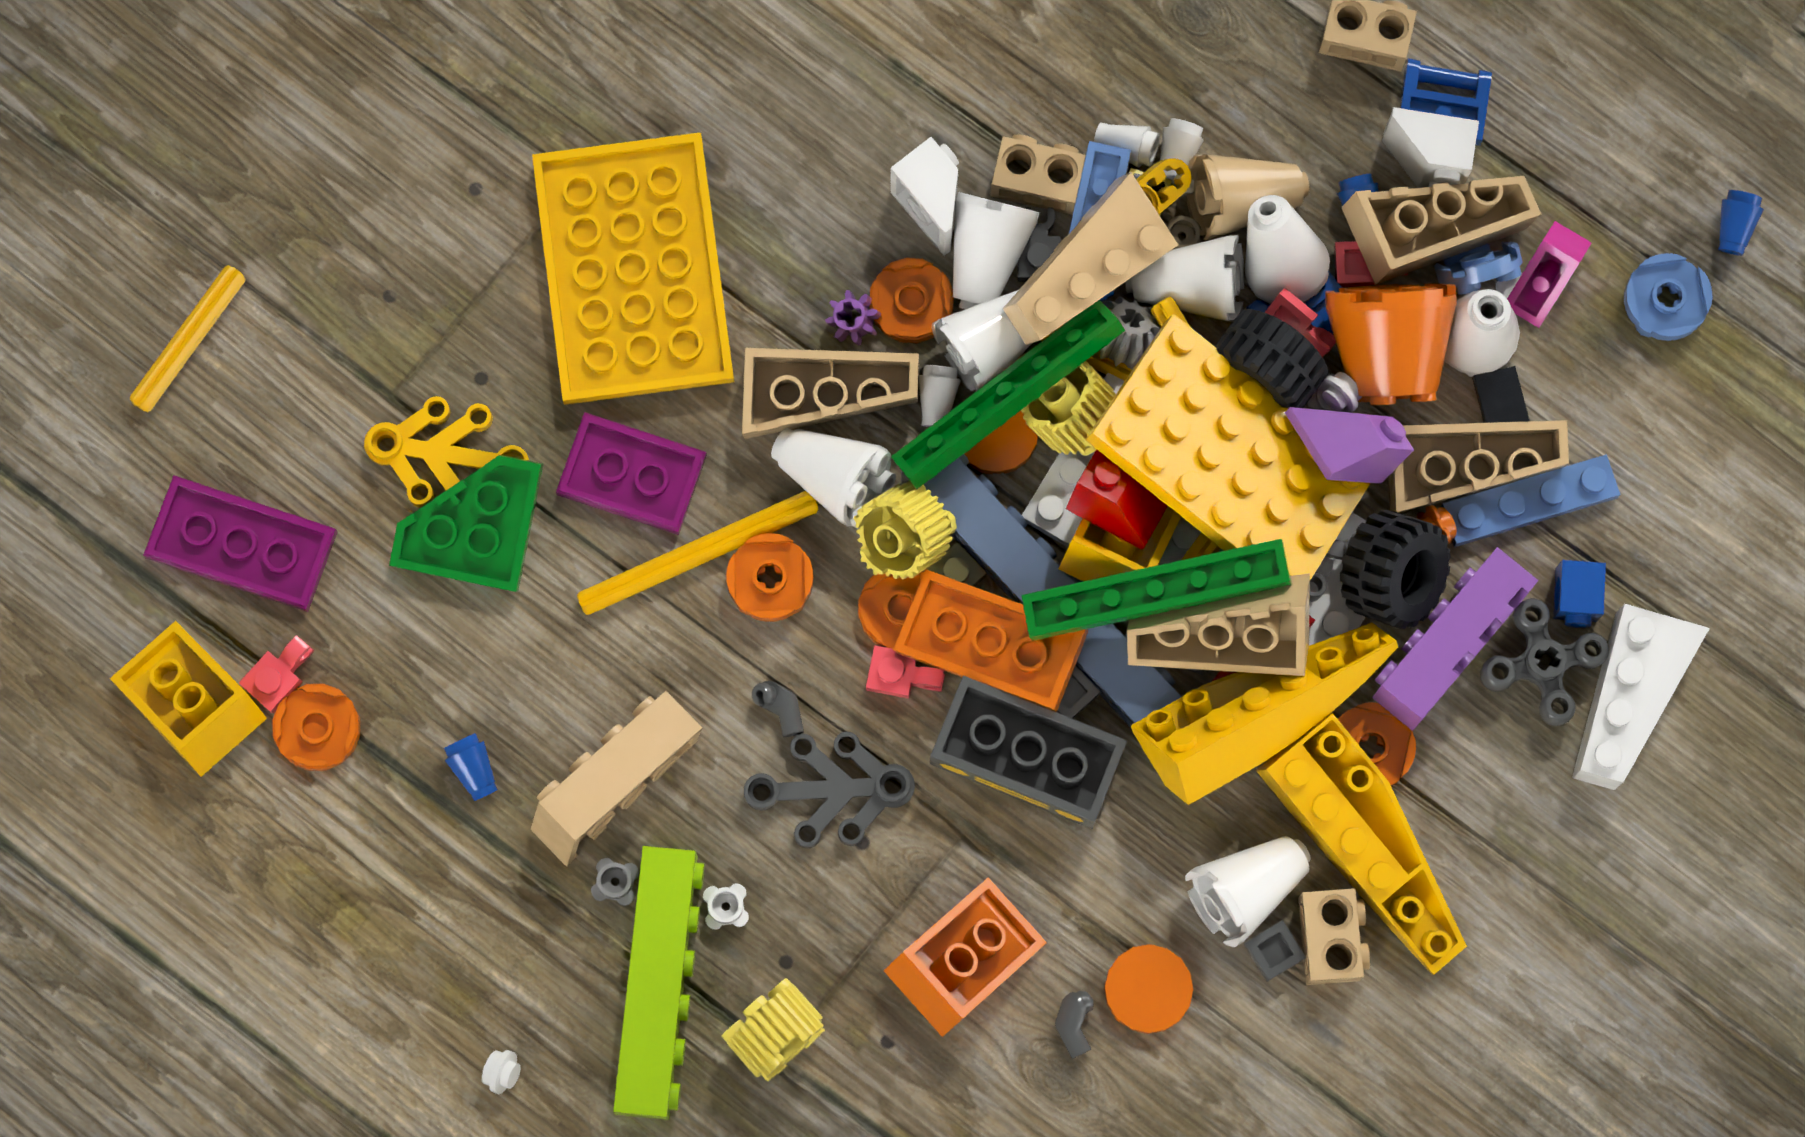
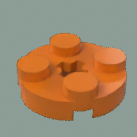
(787, 595)
(1391, 734)

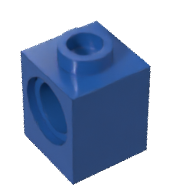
(1579, 592)

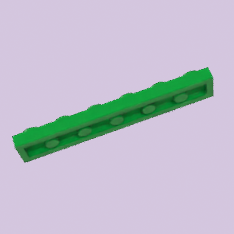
(1007, 393)
(1156, 589)

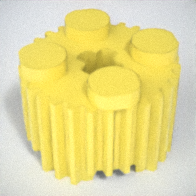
(1070, 410)
(903, 531)
(774, 1030)

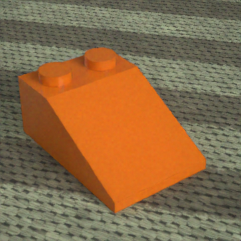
(964, 956)

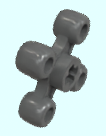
(1525, 666)

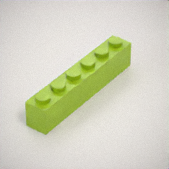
(656, 983)

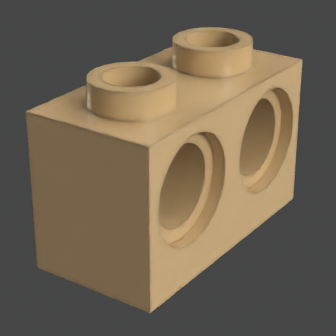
(1365, 42)
(1035, 186)
(1320, 936)

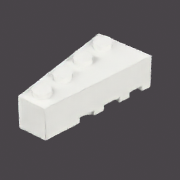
(1632, 690)

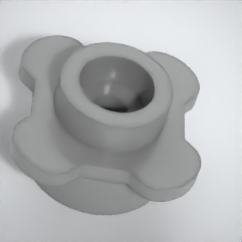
(606, 872)

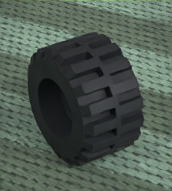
(1274, 357)
(1395, 569)

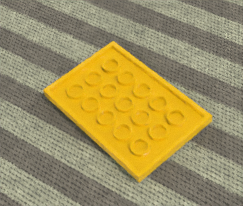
(632, 268)
(1221, 451)

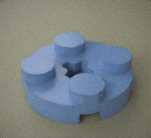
(1480, 265)
(1681, 278)

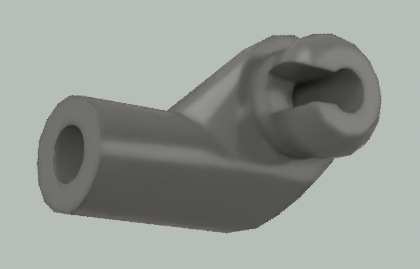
(782, 703)
(1070, 1019)

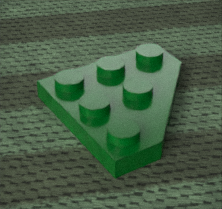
(475, 527)

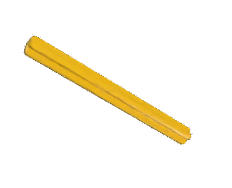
(696, 552)

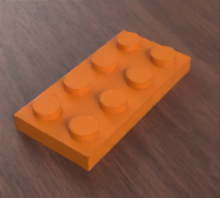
(987, 641)

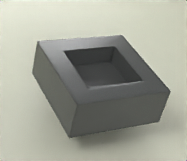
(1274, 950)

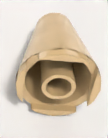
(1230, 186)

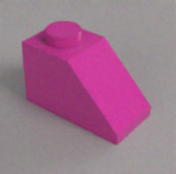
(1547, 273)

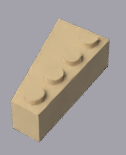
(1426, 225)
(1101, 253)

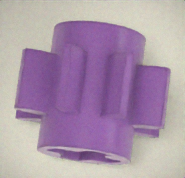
(843, 311)

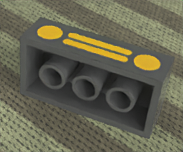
(1027, 752)

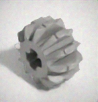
(1138, 334)

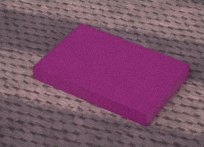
(631, 473)

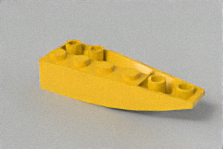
(1252, 716)
(1365, 835)

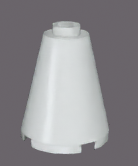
(987, 246)
(1283, 252)
(1197, 277)
(980, 341)
(1247, 886)

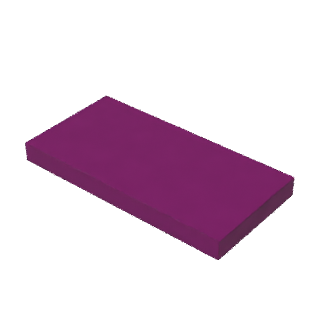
(240, 543)

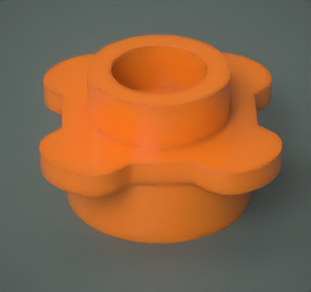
(1440, 518)

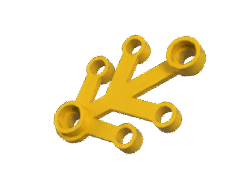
(436, 451)

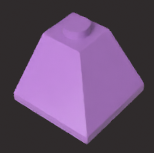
(1351, 444)

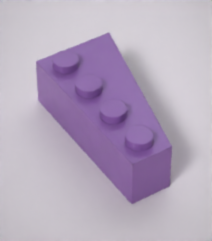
(1453, 639)

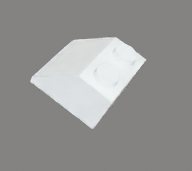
(1431, 146)
(928, 189)

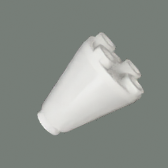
(1481, 342)
(835, 470)

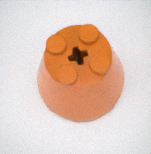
(1393, 338)

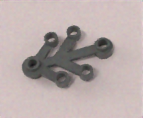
(837, 787)

